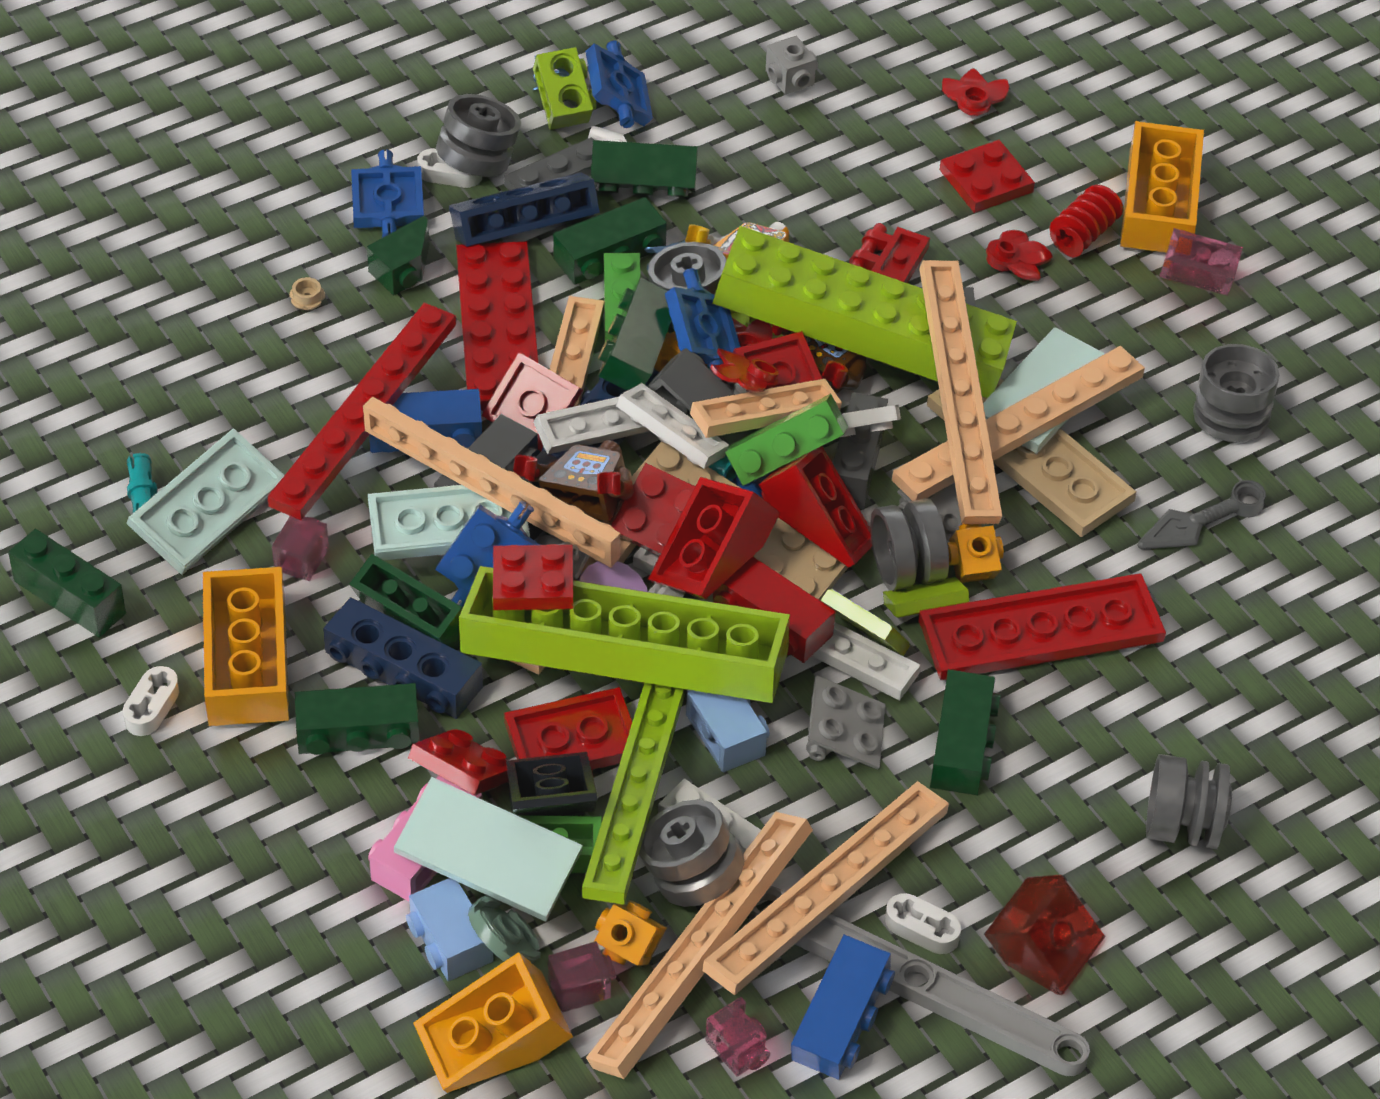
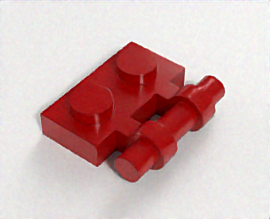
(900, 252)

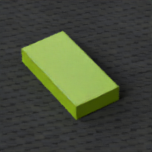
(923, 597)

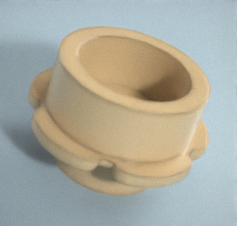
(307, 293)

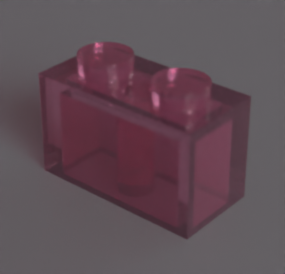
(1201, 261)

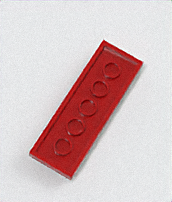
(494, 312)
(1042, 626)

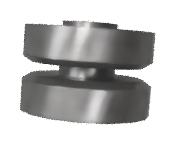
(478, 135)
(669, 264)
(909, 544)
(691, 853)

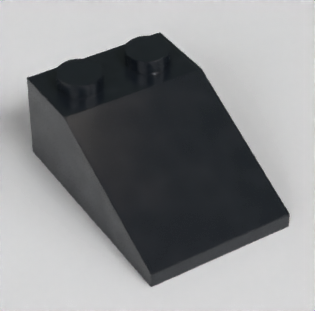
(551, 785)

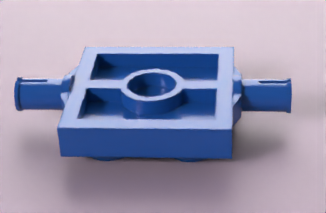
(618, 84)
(386, 195)
(698, 322)
(475, 545)

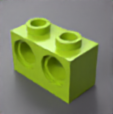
(556, 89)

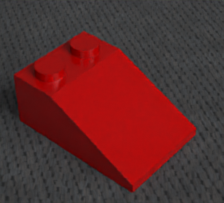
(819, 506)
(713, 538)

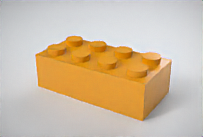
(1161, 185)
(245, 646)

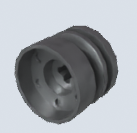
(1236, 392)
(1188, 801)

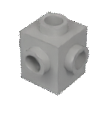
(790, 65)

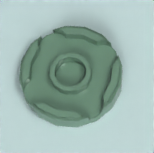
(502, 931)

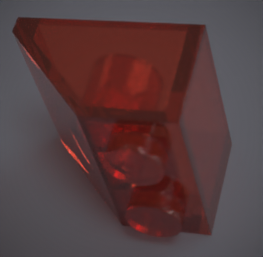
(1045, 932)

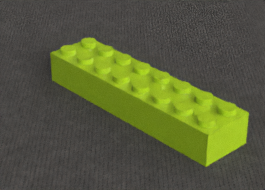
(849, 306)
(635, 638)

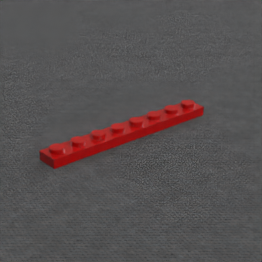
(346, 428)

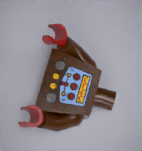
(836, 365)
(583, 478)

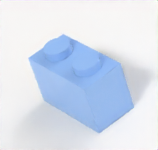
(727, 728)
(443, 922)

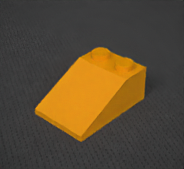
(493, 1025)

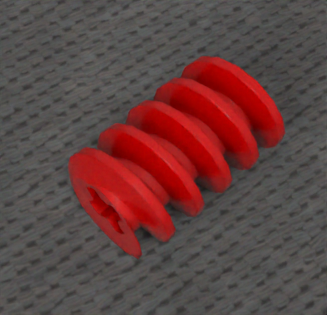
(1085, 220)

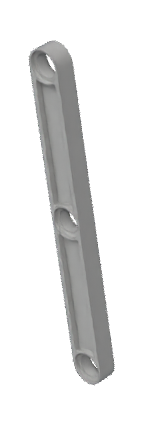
(956, 997)

